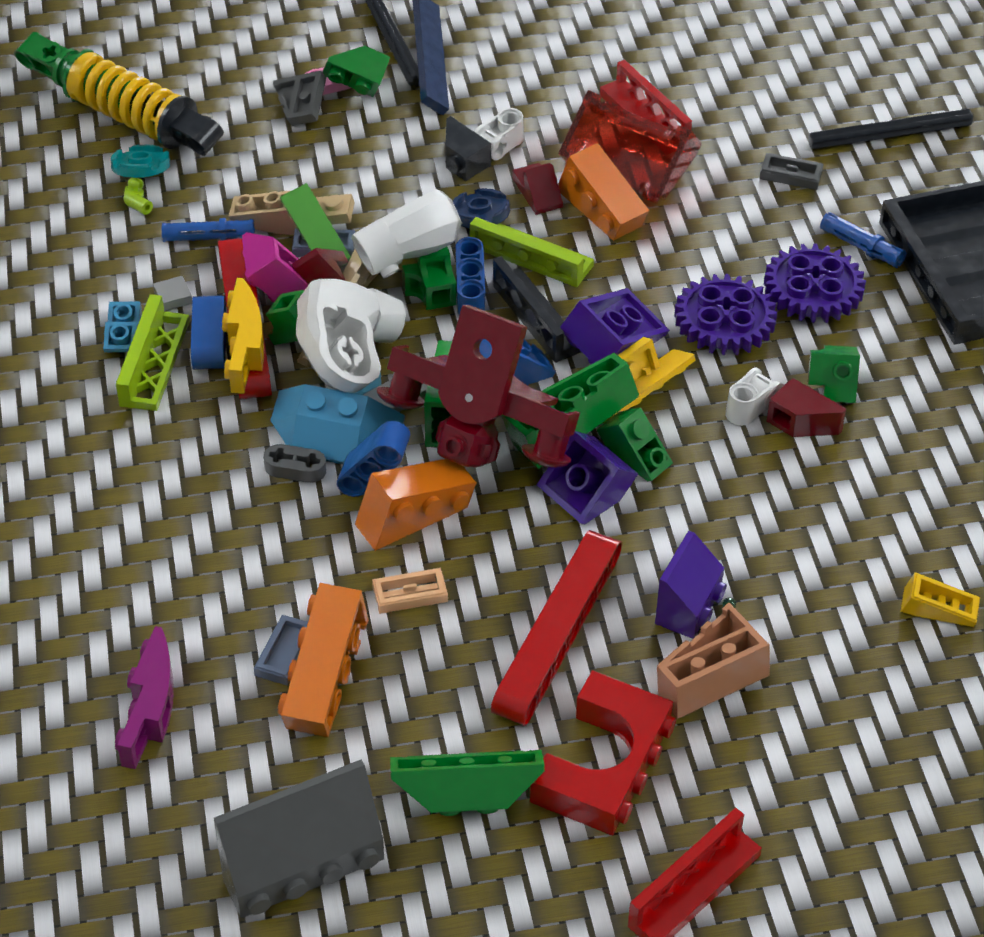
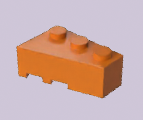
(602, 192)
(412, 498)

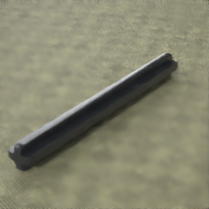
(395, 41)
(890, 128)

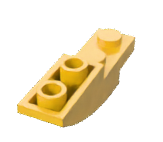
(244, 336)

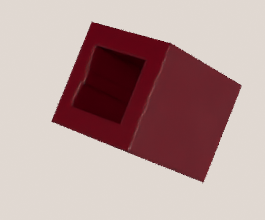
(804, 411)

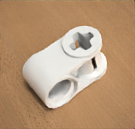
(503, 131)
(750, 397)

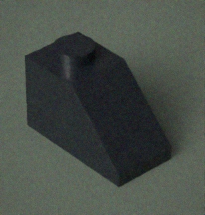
(465, 150)

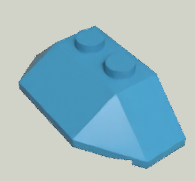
(328, 419)

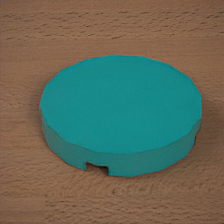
(140, 161)

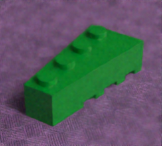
(593, 391)

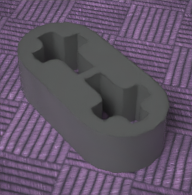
(294, 463)

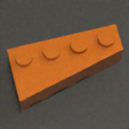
(323, 659)

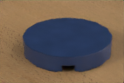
(484, 204)

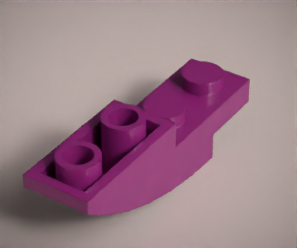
(152, 700)

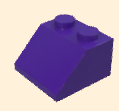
(591, 480)
(689, 588)

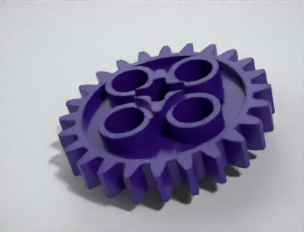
(814, 283)
(725, 314)

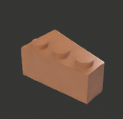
(714, 663)

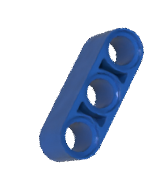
(470, 273)
(207, 336)
(377, 453)

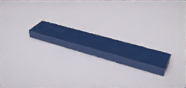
(430, 56)

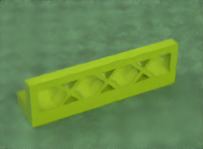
(531, 252)
(146, 338)

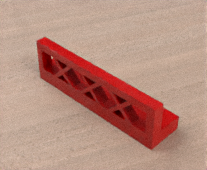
(632, 98)
(693, 879)

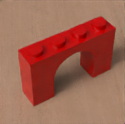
(604, 795)

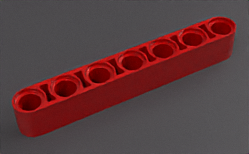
(234, 267)
(556, 628)

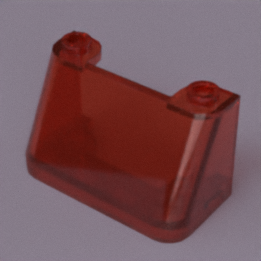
(642, 150)

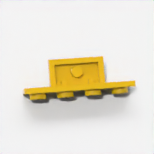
(649, 371)

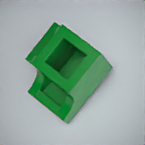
(431, 280)
(283, 317)
(836, 370)

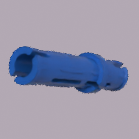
(205, 231)
(873, 245)

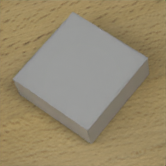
(174, 292)

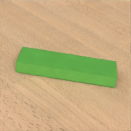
(312, 220)

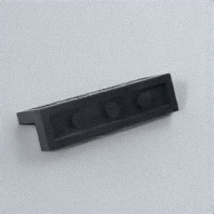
(532, 309)

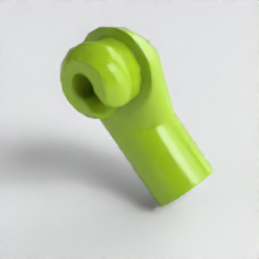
(134, 197)

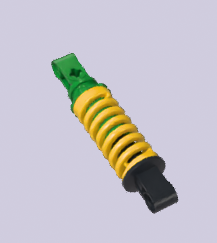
(121, 94)

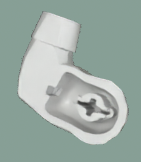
(408, 233)
(339, 330)

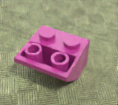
(270, 266)

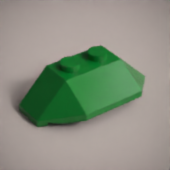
(467, 780)

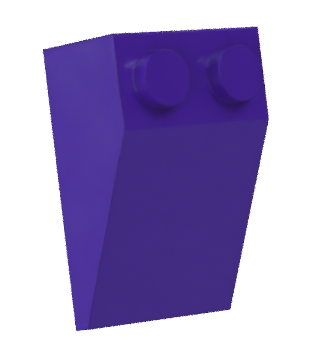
(610, 324)

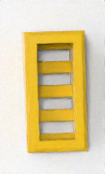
(919, 601)

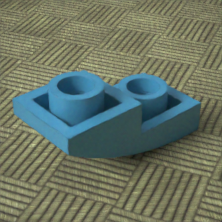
(121, 325)

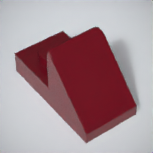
(539, 187)
(320, 265)

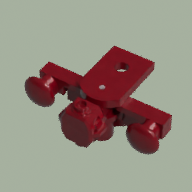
(479, 392)

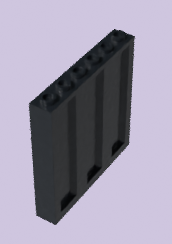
(944, 252)

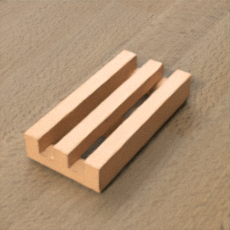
(411, 594)

